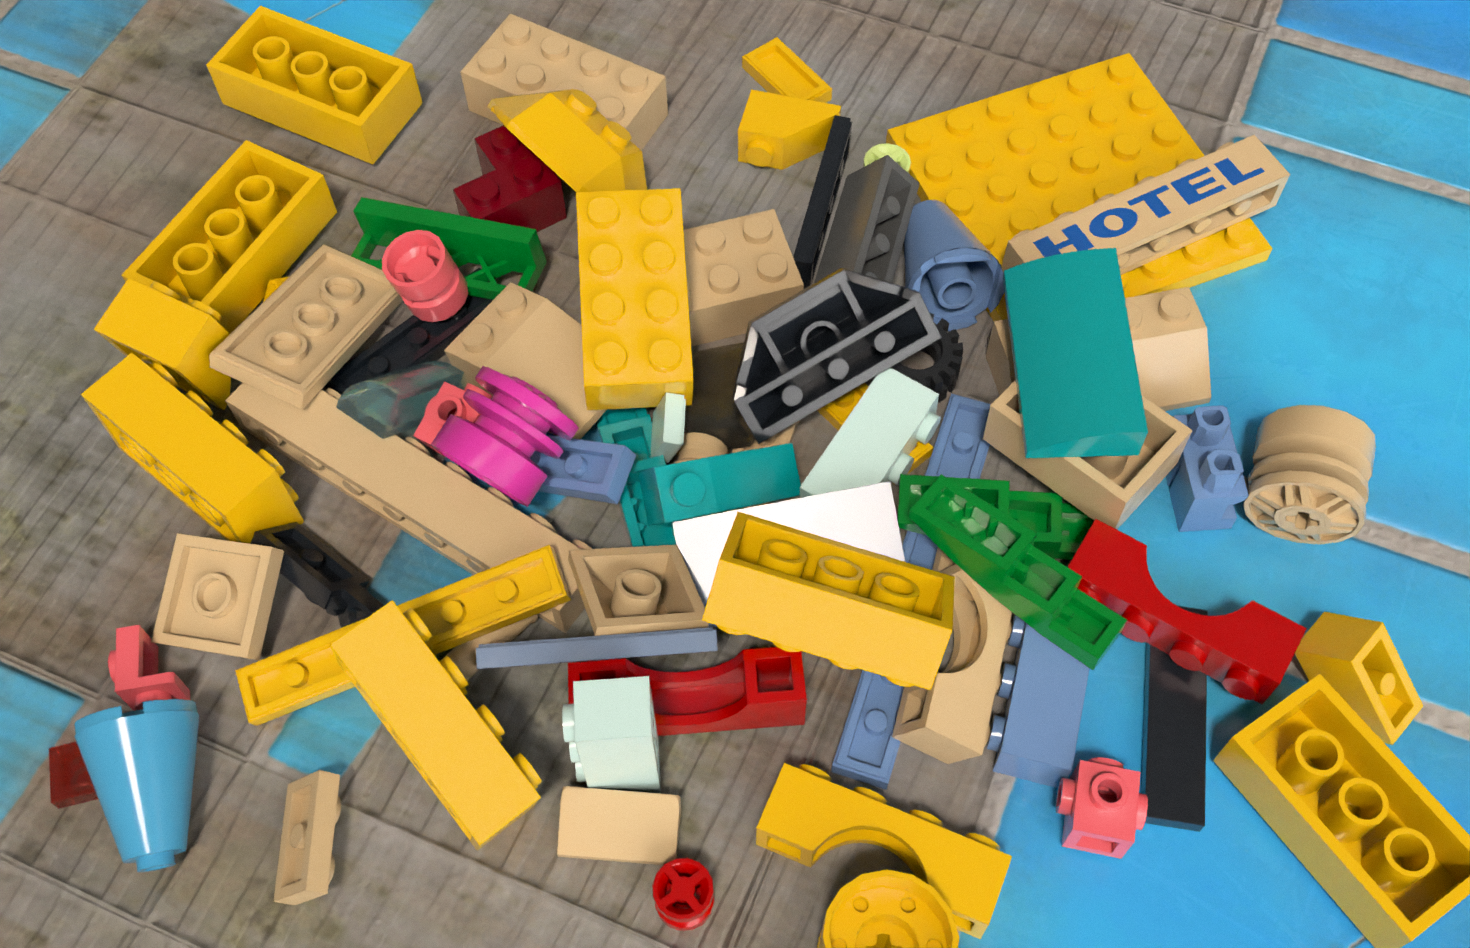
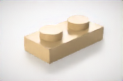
(307, 838)

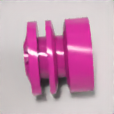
(505, 435)

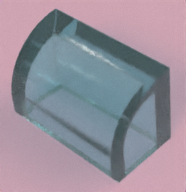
(397, 399)

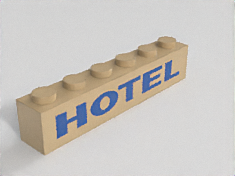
(1164, 210)

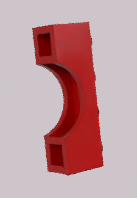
(1239, 649)
(744, 693)

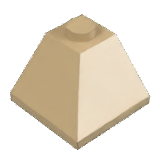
(636, 589)

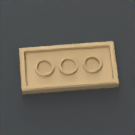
(308, 327)

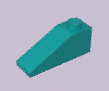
(719, 483)

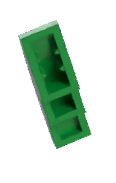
(1057, 524)
(1022, 578)

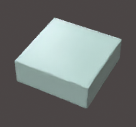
(668, 426)

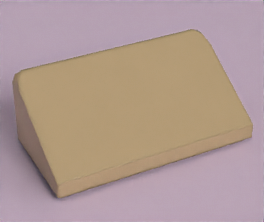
(618, 825)

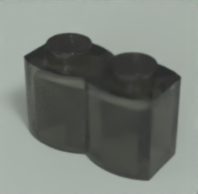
(712, 401)

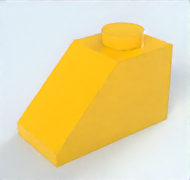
(783, 129)
(1363, 669)

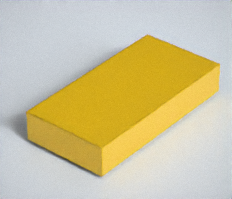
(784, 72)

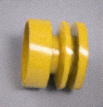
(888, 912)

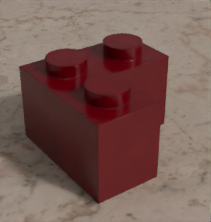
(513, 185)

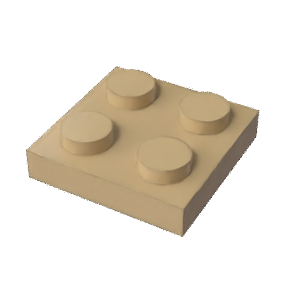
(218, 596)

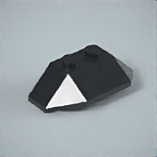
(825, 346)

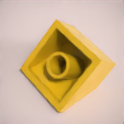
(169, 332)

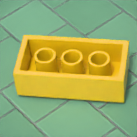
(316, 84)
(238, 233)
(633, 298)
(191, 452)
(832, 601)
(435, 723)
(1351, 814)

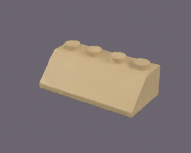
(1167, 346)

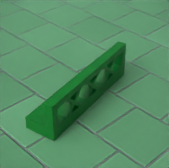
(490, 244)

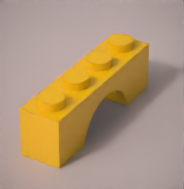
(813, 816)

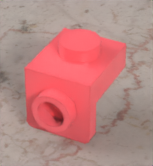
(135, 670)

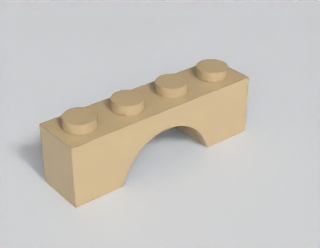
(956, 712)

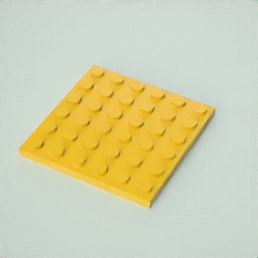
(1060, 149)

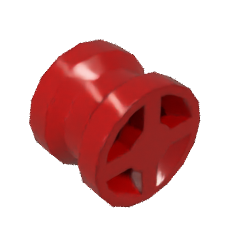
(677, 883)

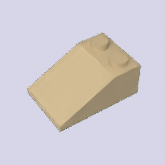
(532, 341)

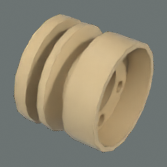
(1310, 474)

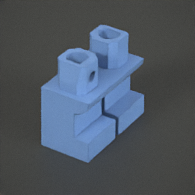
(1208, 473)

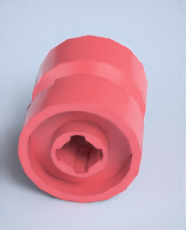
(425, 275)

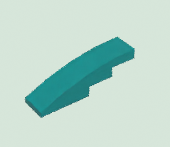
(634, 430)

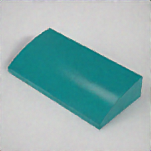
(1074, 357)

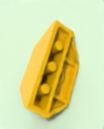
(574, 139)

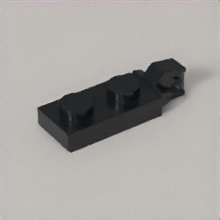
(320, 573)

